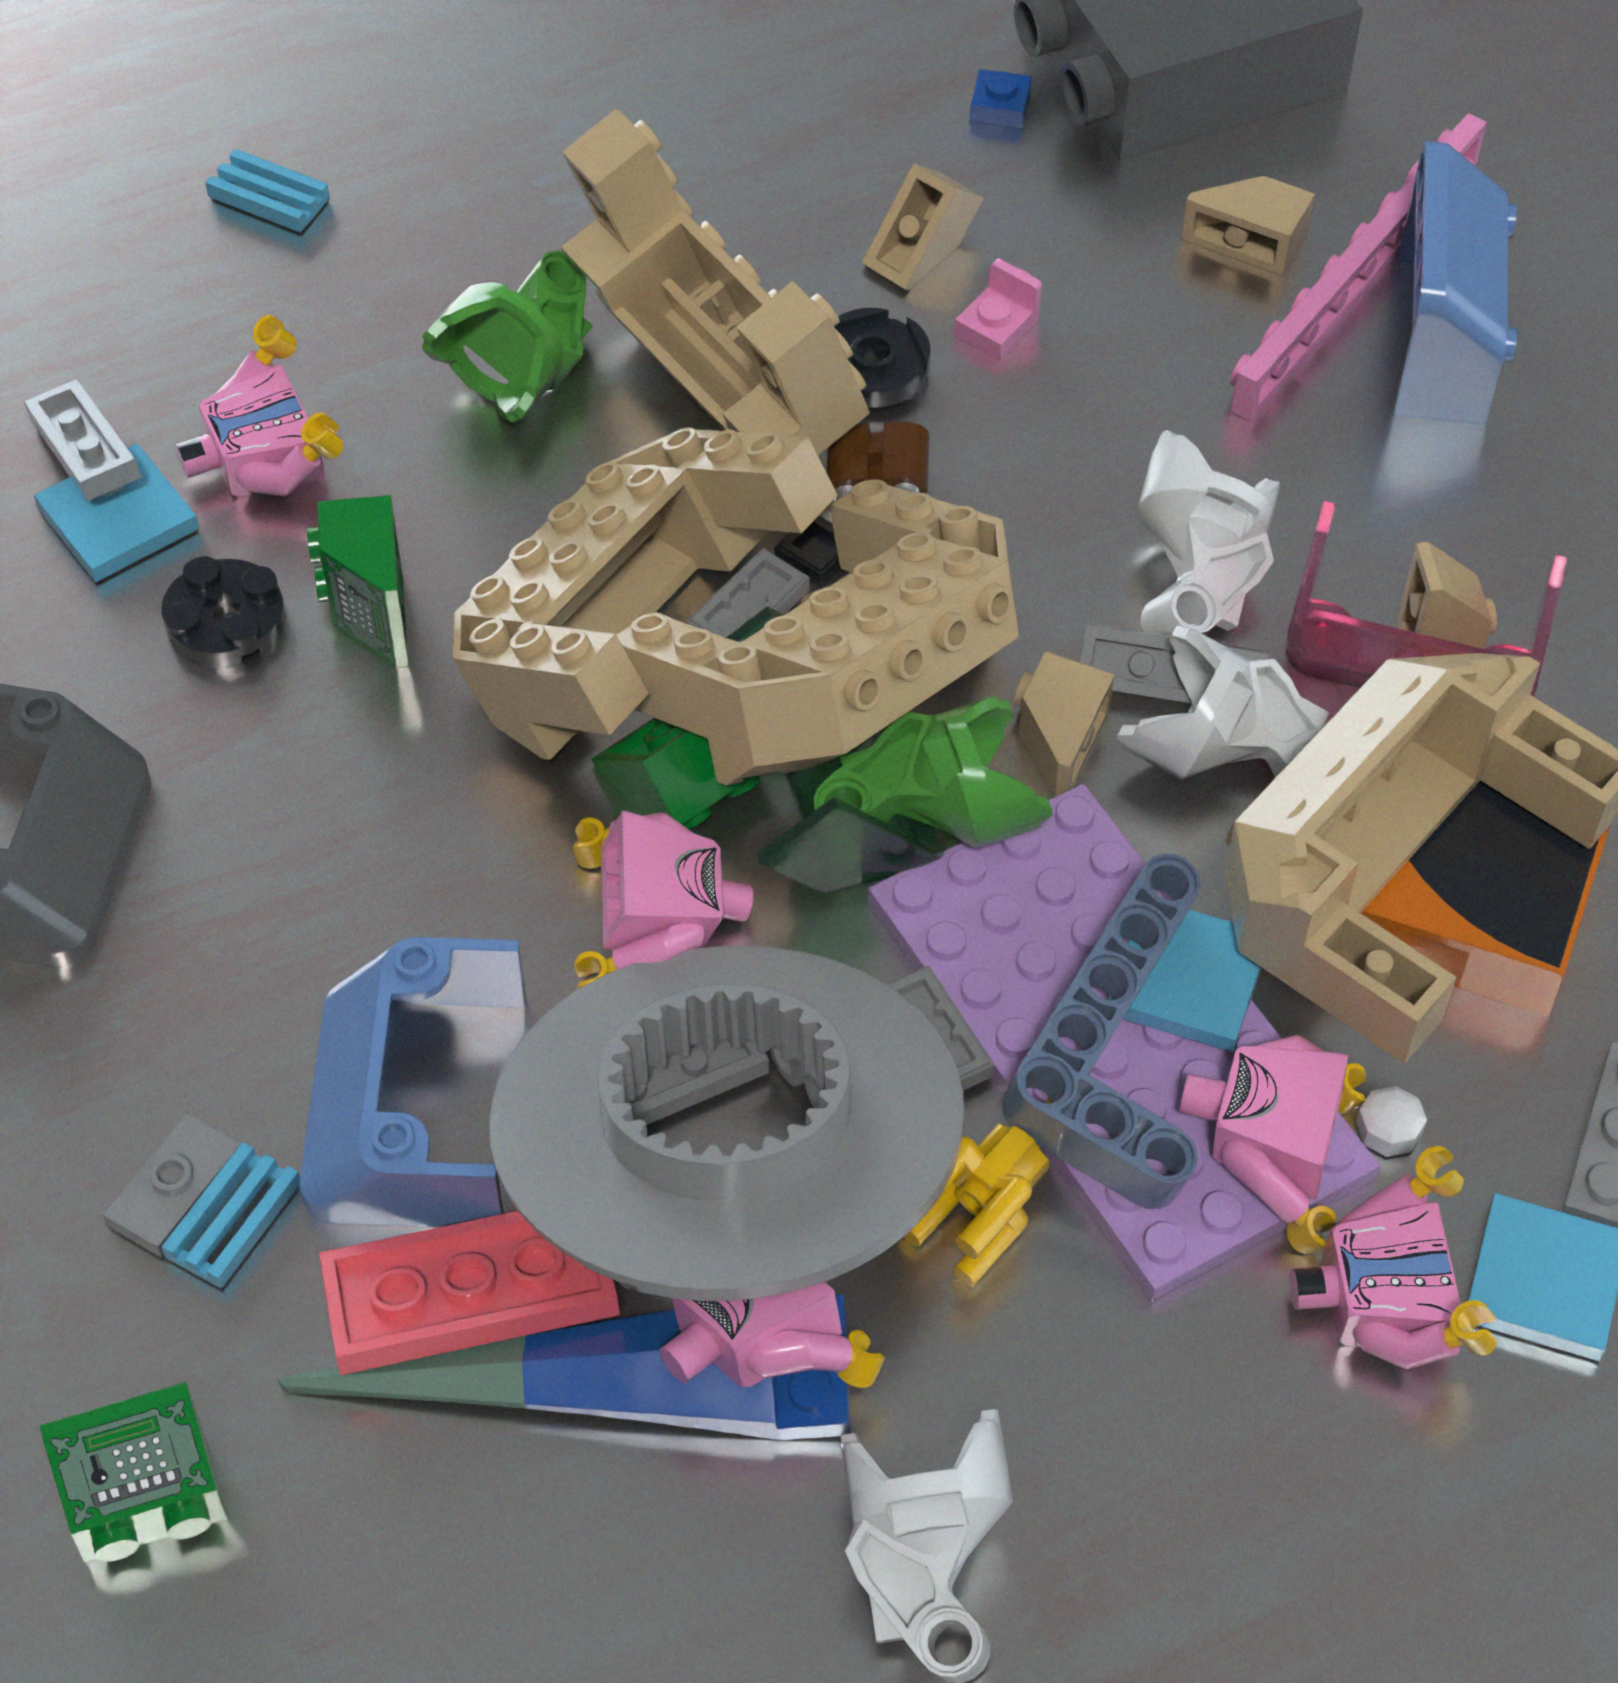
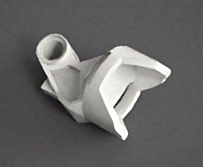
(1211, 545)
(1236, 713)
(916, 1537)

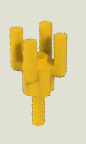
(993, 1185)

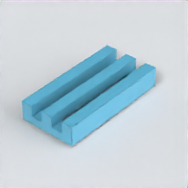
(273, 184)
(211, 1201)

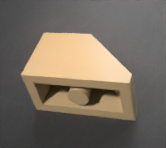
(1250, 221)
(921, 226)
(1445, 600)
(1062, 716)

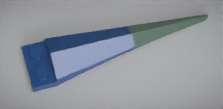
(605, 1373)

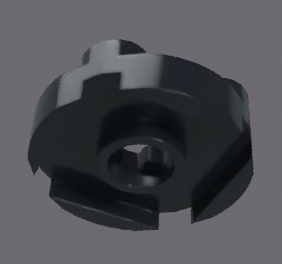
(902, 345)
(216, 584)

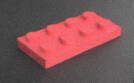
(454, 1291)

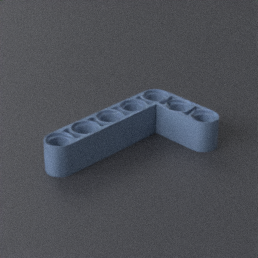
(1092, 1023)

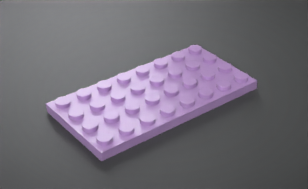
(1007, 940)

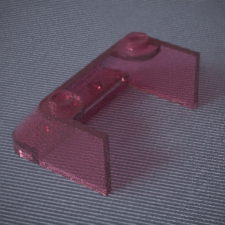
(1348, 651)

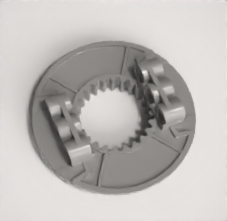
(748, 1220)

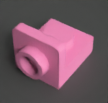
(1001, 311)

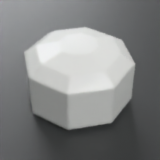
(1391, 1121)

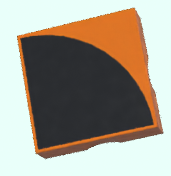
(1493, 899)

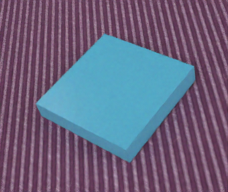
(121, 526)
(1198, 984)
(1547, 1276)

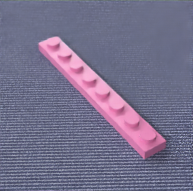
(1338, 288)

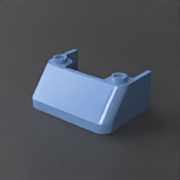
(1460, 302)
(376, 1163)

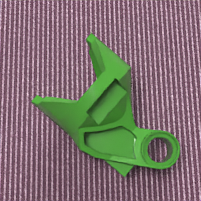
(522, 334)
(940, 777)

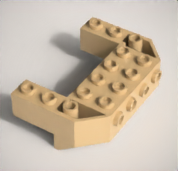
(733, 347)
(912, 617)
(546, 623)
(1369, 799)

